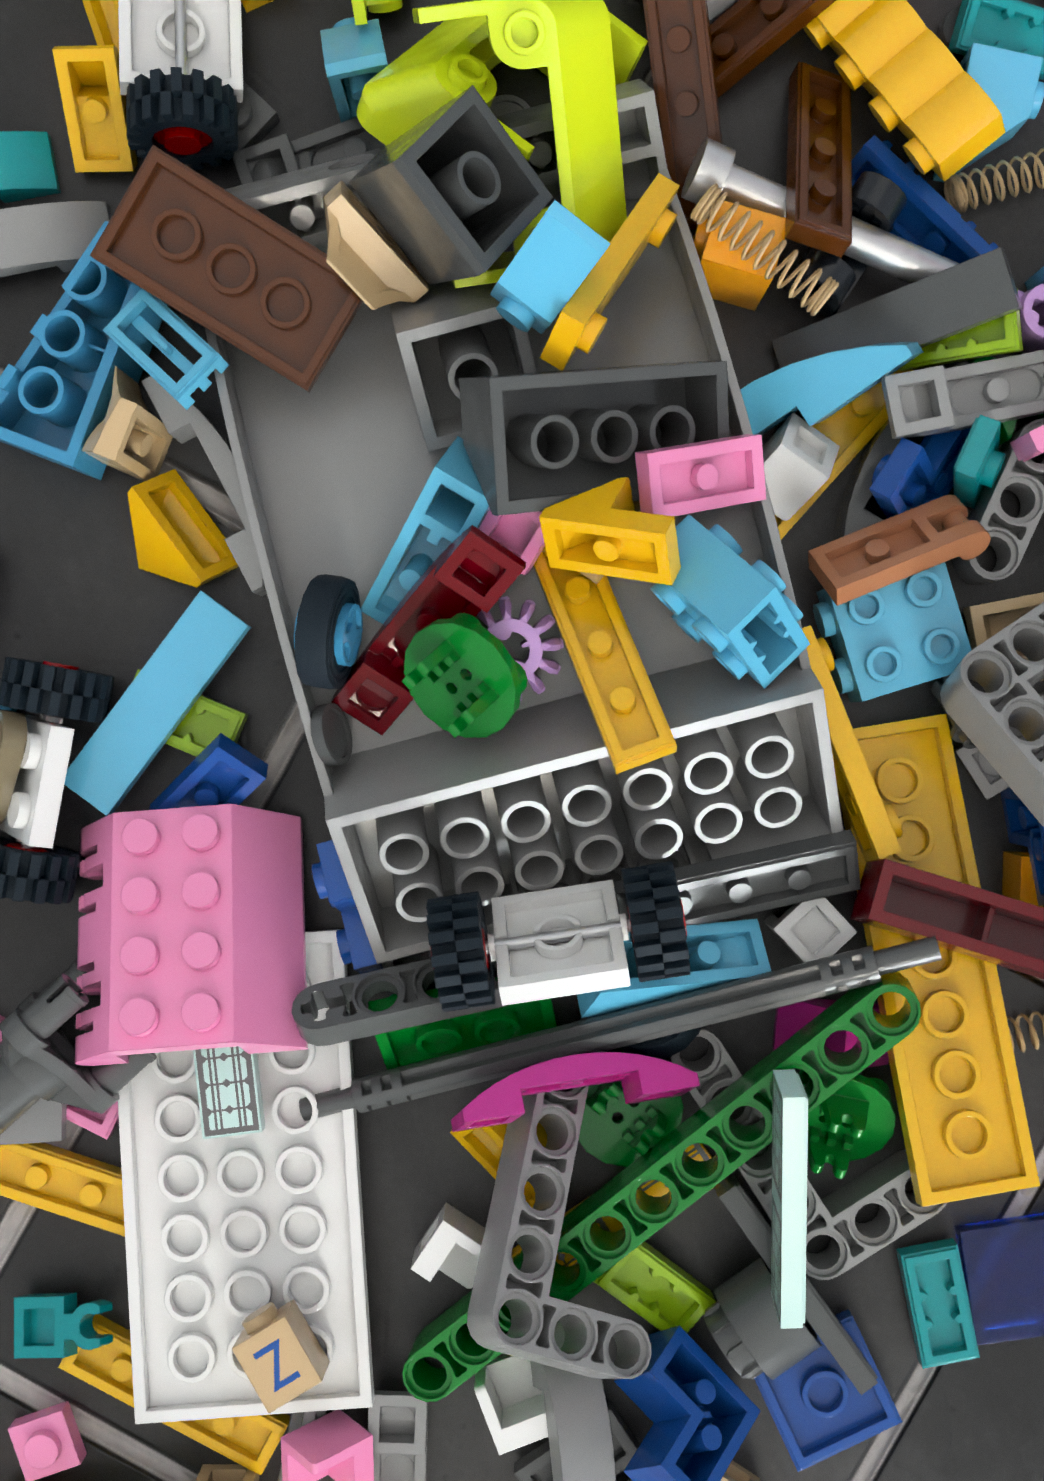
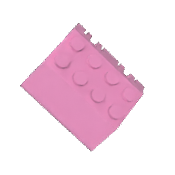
(191, 932)

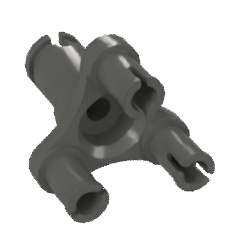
(41, 1061)

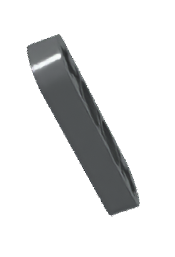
(410, 1009)

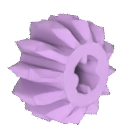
(504, 627)

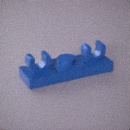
(927, 215)

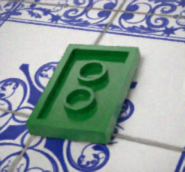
(460, 1032)

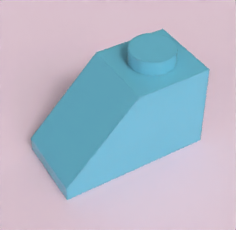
(350, 60)
(1010, 83)
(547, 269)

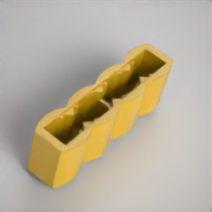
(912, 81)

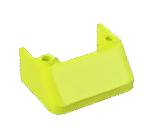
(577, 50)
(448, 64)

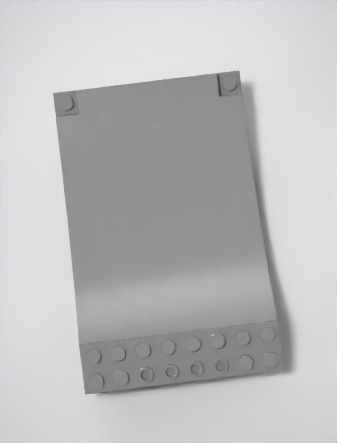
(329, 494)

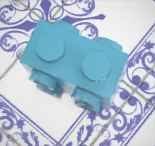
(732, 604)
(894, 635)

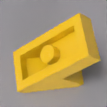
(94, 108)
(607, 537)

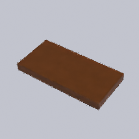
(228, 268)

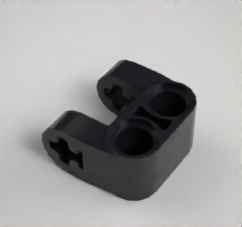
(873, 201)

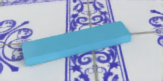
(155, 703)

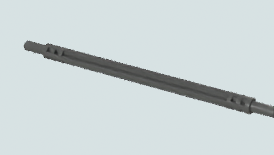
(626, 1027)

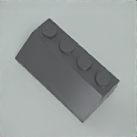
(574, 430)

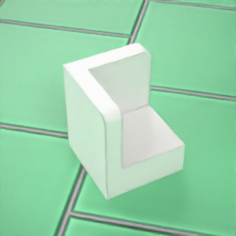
(796, 464)
(812, 929)
(450, 1246)
(511, 1403)

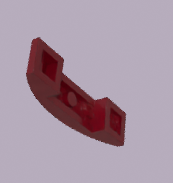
(461, 580)

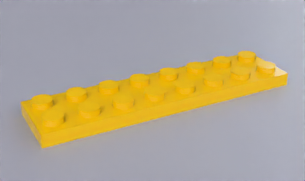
(958, 1066)

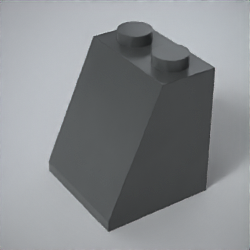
(453, 190)

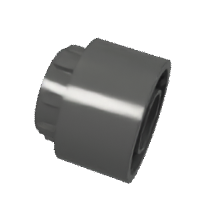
(749, 1328)

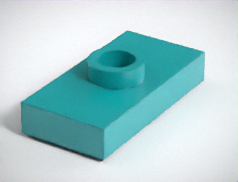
(1000, 24)
(978, 461)
(937, 1303)

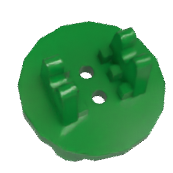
(441, 658)
(849, 1124)
(635, 1133)

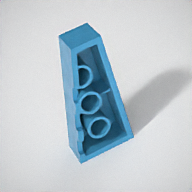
(67, 370)

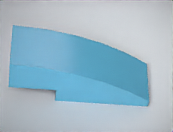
(822, 383)

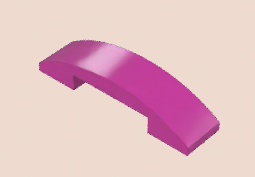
(641, 1079)

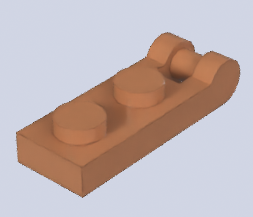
(897, 548)

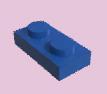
(215, 777)

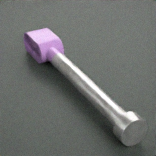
(869, 243)

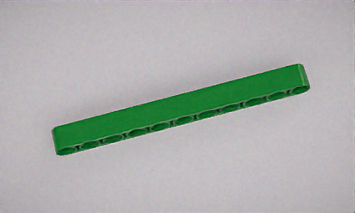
(686, 1178)

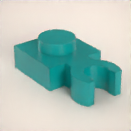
(54, 1325)

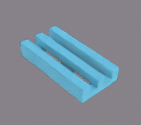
(195, 374)

